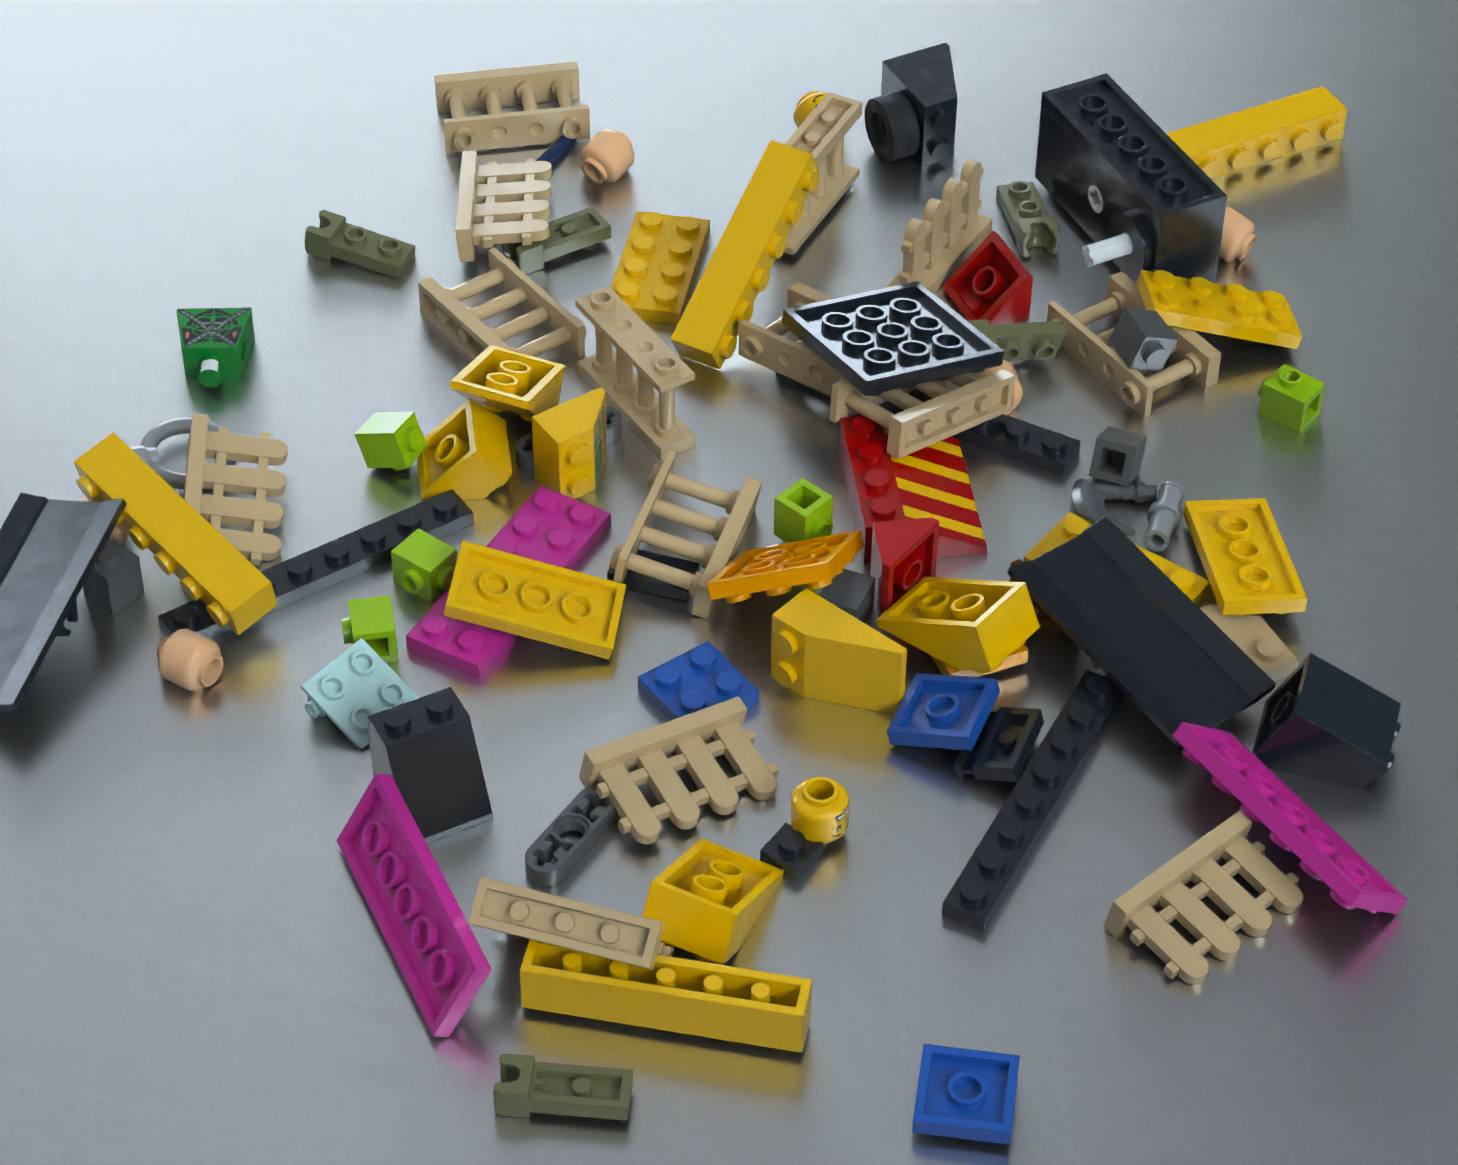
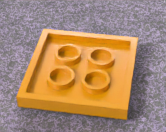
(786, 565)

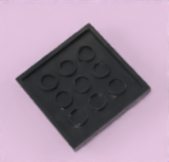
(892, 338)

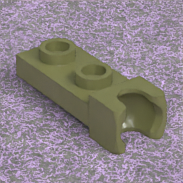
(1028, 217)
(566, 236)
(357, 245)
(1025, 340)
(561, 1089)

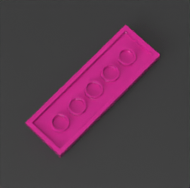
(544, 529)
(1290, 819)
(413, 906)

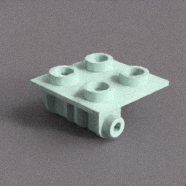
(354, 688)

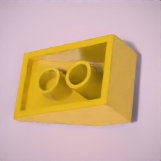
(511, 382)
(964, 620)
(835, 656)
(711, 900)

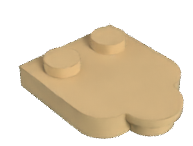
(1256, 641)

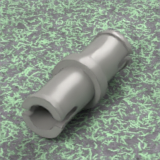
(1163, 516)

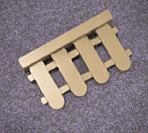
(501, 203)
(947, 233)
(237, 479)
(670, 747)
(1200, 865)
(568, 923)

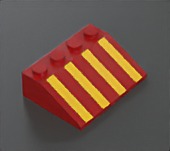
(912, 487)

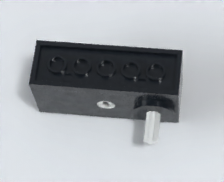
(1127, 183)

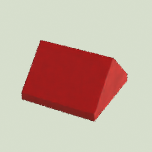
(992, 284)
(902, 557)

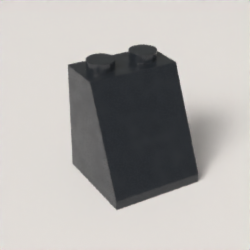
(930, 86)
(1328, 726)
(433, 761)

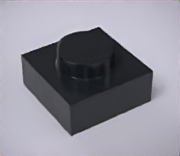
(791, 852)

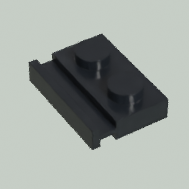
(1002, 745)

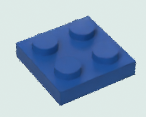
(695, 682)
(943, 711)
(966, 1094)

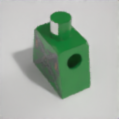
(215, 342)

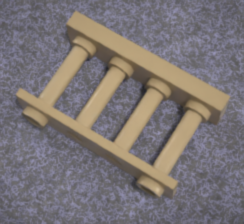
(511, 88)
(823, 136)
(472, 336)
(1191, 353)
(783, 355)
(631, 393)
(932, 420)
(714, 558)

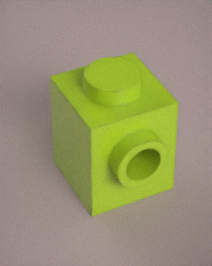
(1291, 398)
(390, 440)
(802, 512)
(423, 565)
(374, 623)

